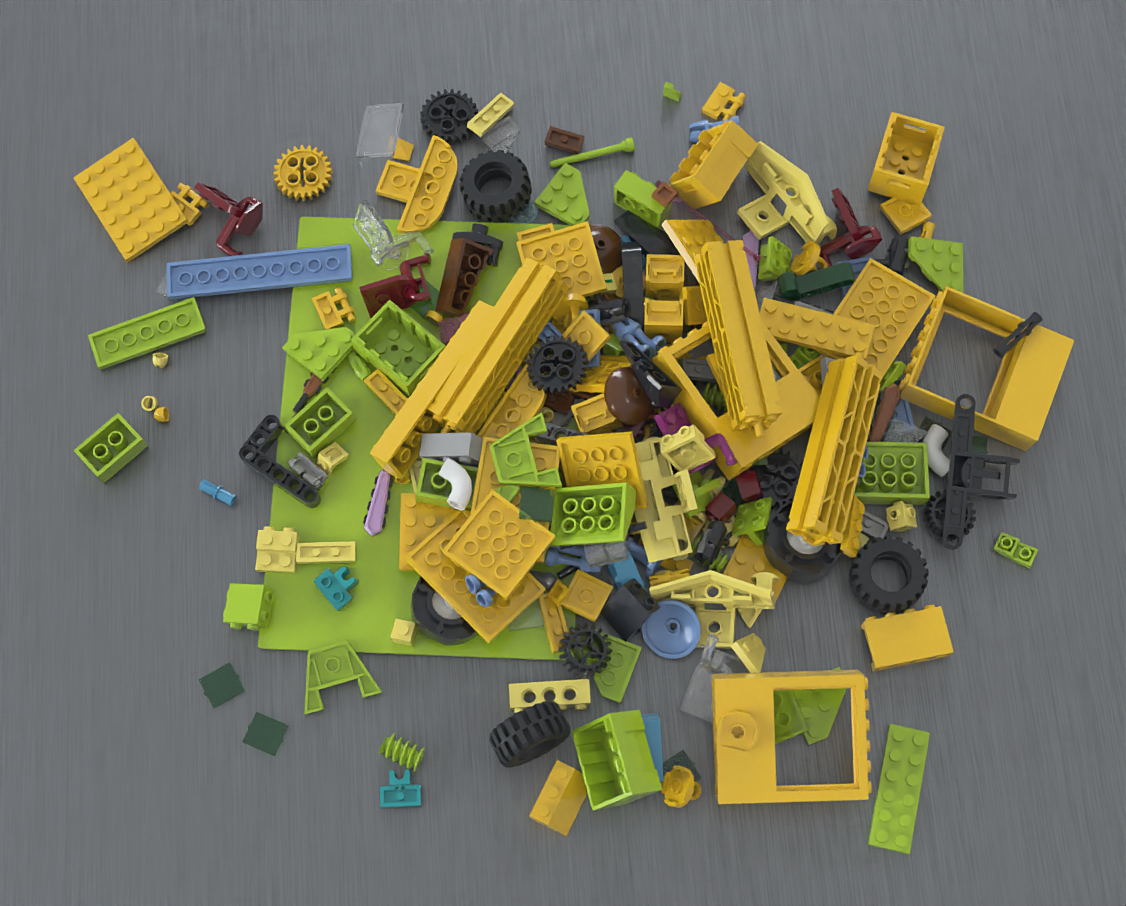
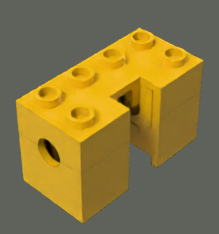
(665, 284)
(594, 416)

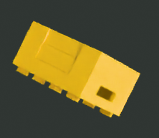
(909, 142)
(712, 164)

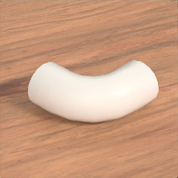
(936, 459)
(460, 483)

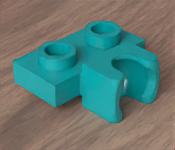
(336, 587)
(400, 792)

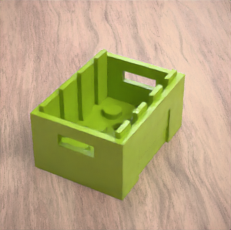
(396, 328)
(616, 760)

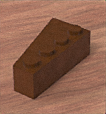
(460, 275)

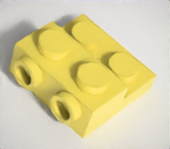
(686, 448)
(276, 550)

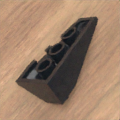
(650, 237)
(653, 380)

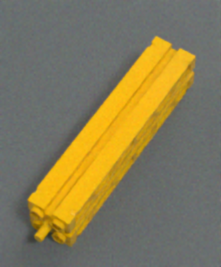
(738, 336)
(498, 348)
(835, 451)

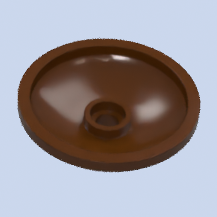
(610, 252)
(622, 398)

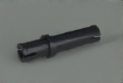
(1018, 334)

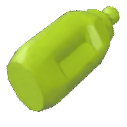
(359, 366)

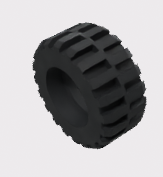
(493, 166)
(900, 553)
(529, 734)

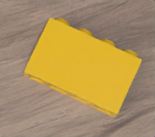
(907, 637)

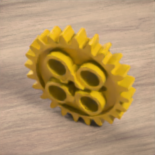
(285, 174)

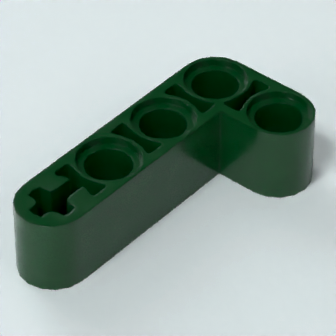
(816, 282)

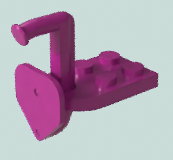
(675, 417)

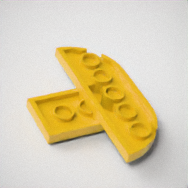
(422, 189)
(514, 407)

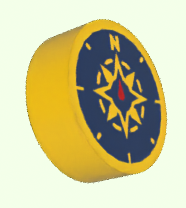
(433, 317)

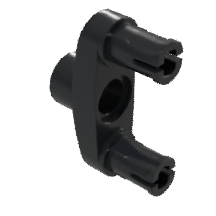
(479, 235)

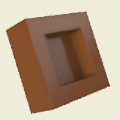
(664, 194)

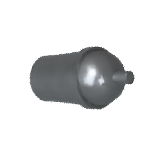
(547, 579)

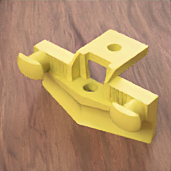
(803, 210)
(666, 526)
(732, 594)

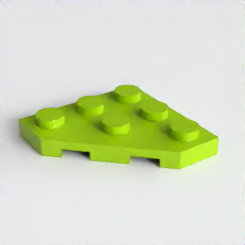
(565, 197)
(939, 261)
(321, 349)
(616, 676)
(819, 710)

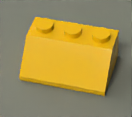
(560, 798)

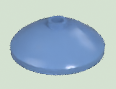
(671, 641)

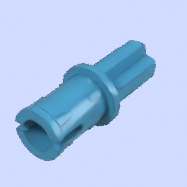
(217, 492)

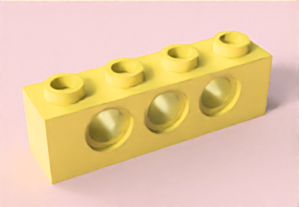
(580, 687)

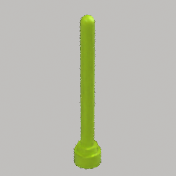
(626, 145)

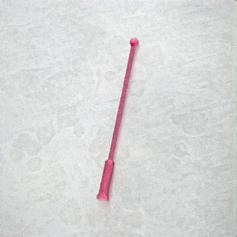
(756, 257)

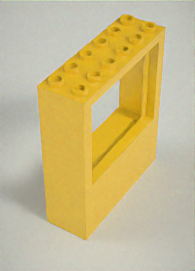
(1023, 381)
(795, 394)
(752, 774)

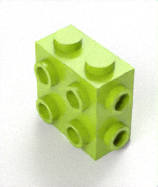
(248, 606)

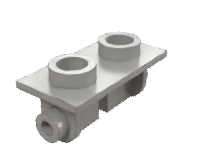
(309, 470)

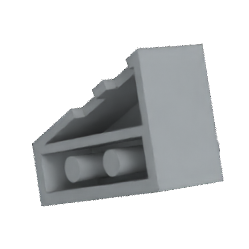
(459, 447)

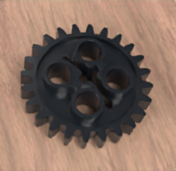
(436, 125)
(557, 365)
(783, 464)

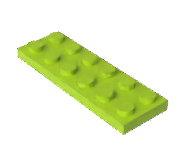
(147, 333)
(899, 789)

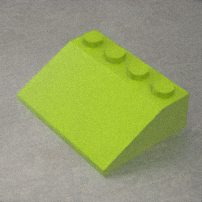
(894, 474)
(592, 514)

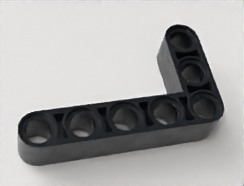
(632, 279)
(275, 468)

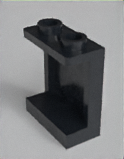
(629, 609)

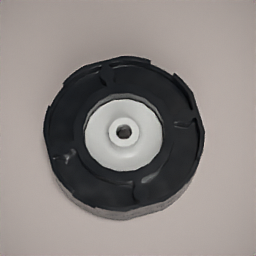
(792, 554)
(437, 618)

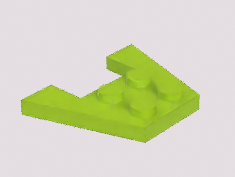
(515, 459)
(333, 666)

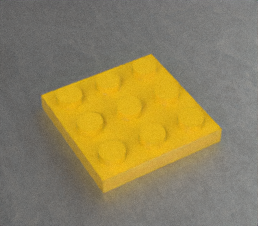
(597, 376)
(749, 560)

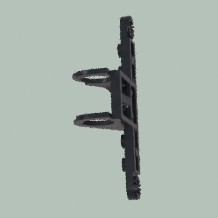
(967, 472)

